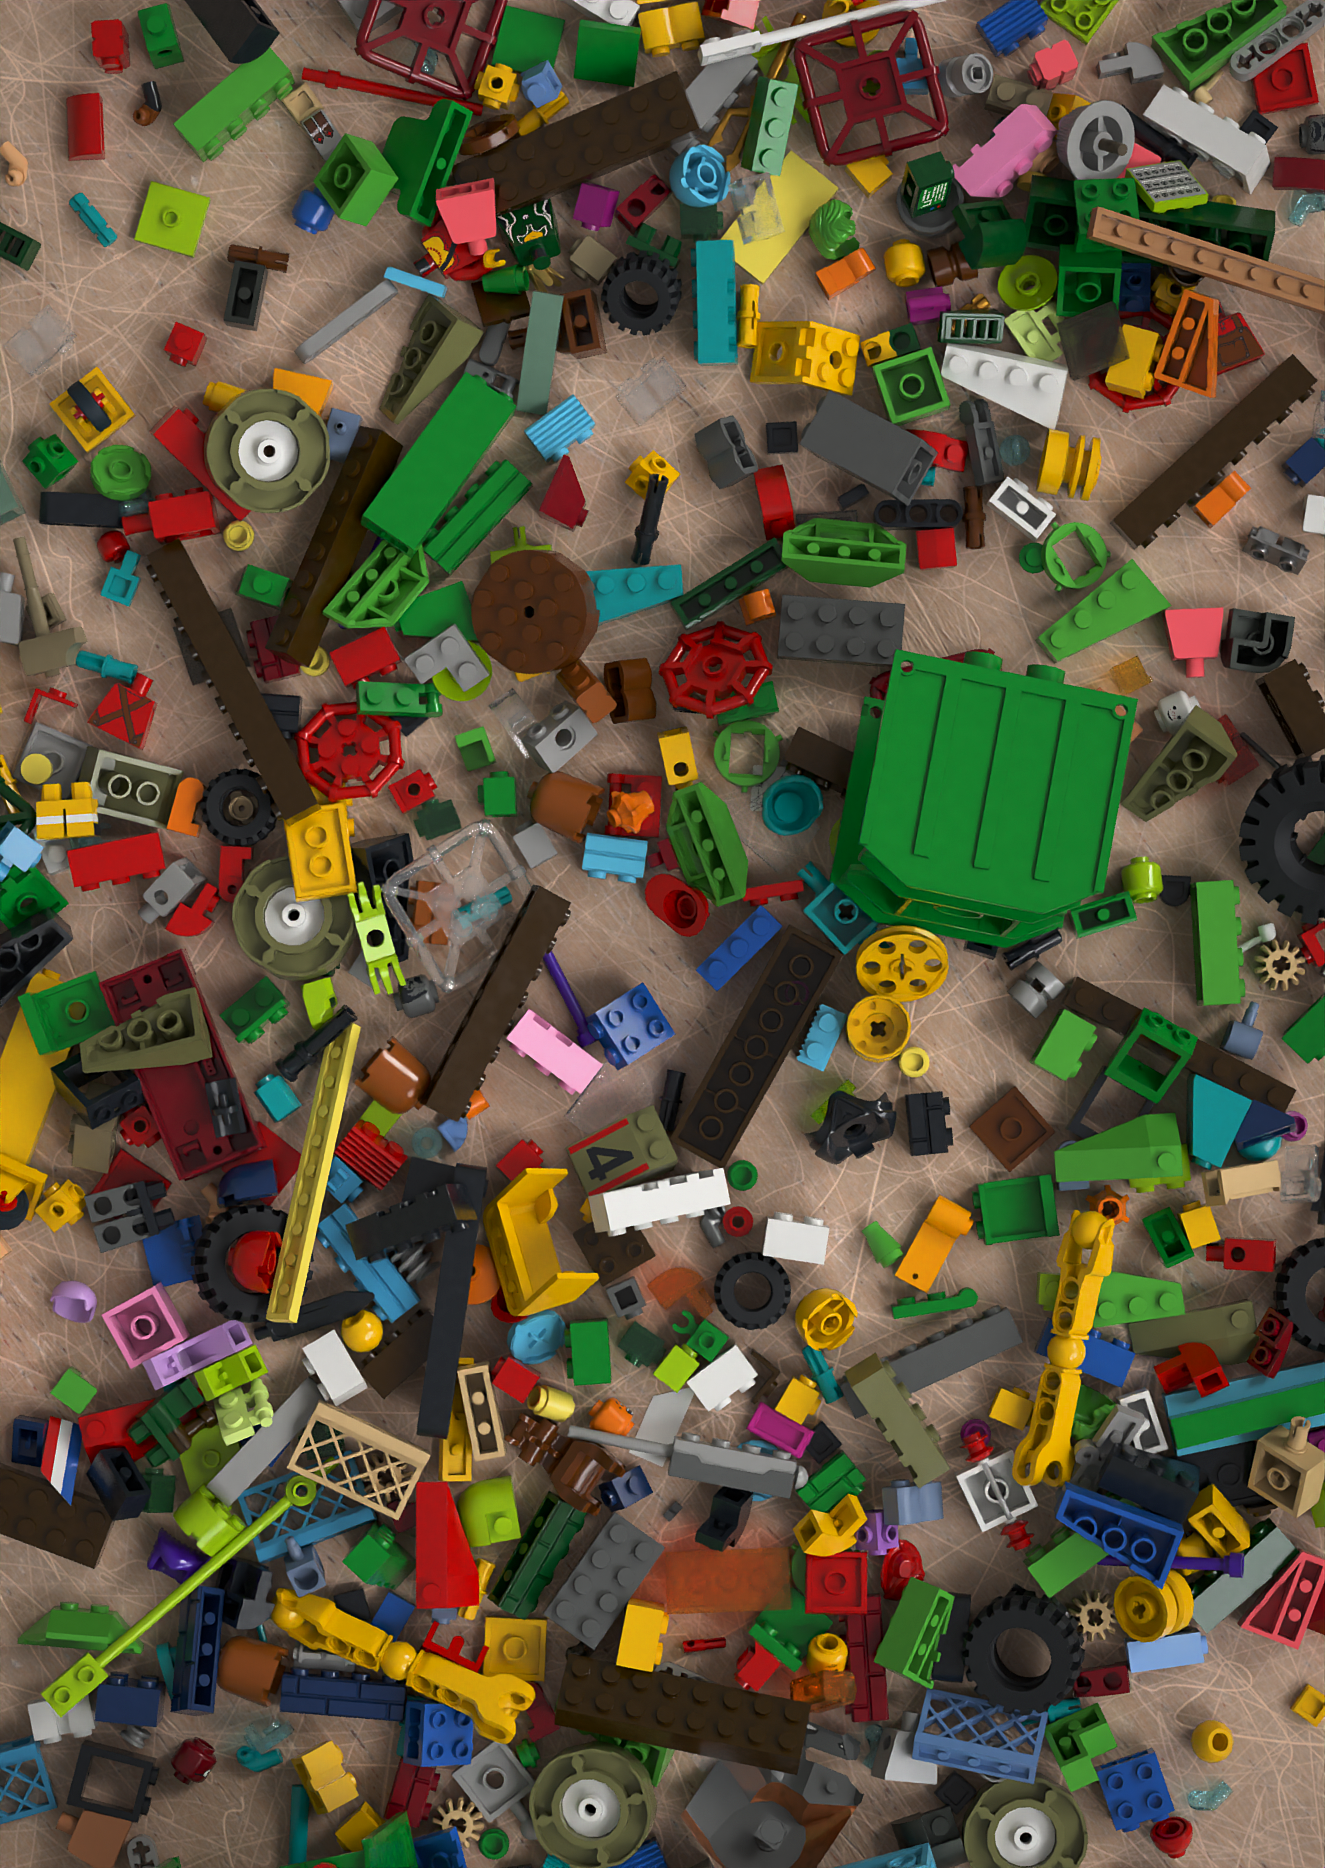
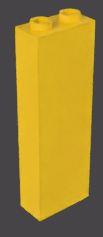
(27, 1080)

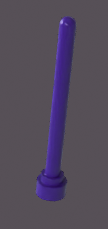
(584, 1037)
(1230, 1564)

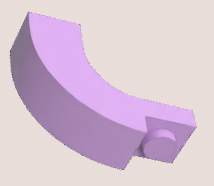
(196, 1353)

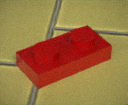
(786, 891)

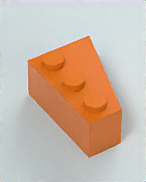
(1192, 345)

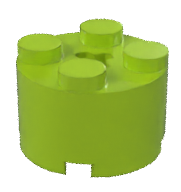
(208, 1521)

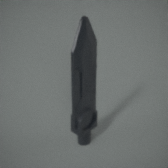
(317, 1314)

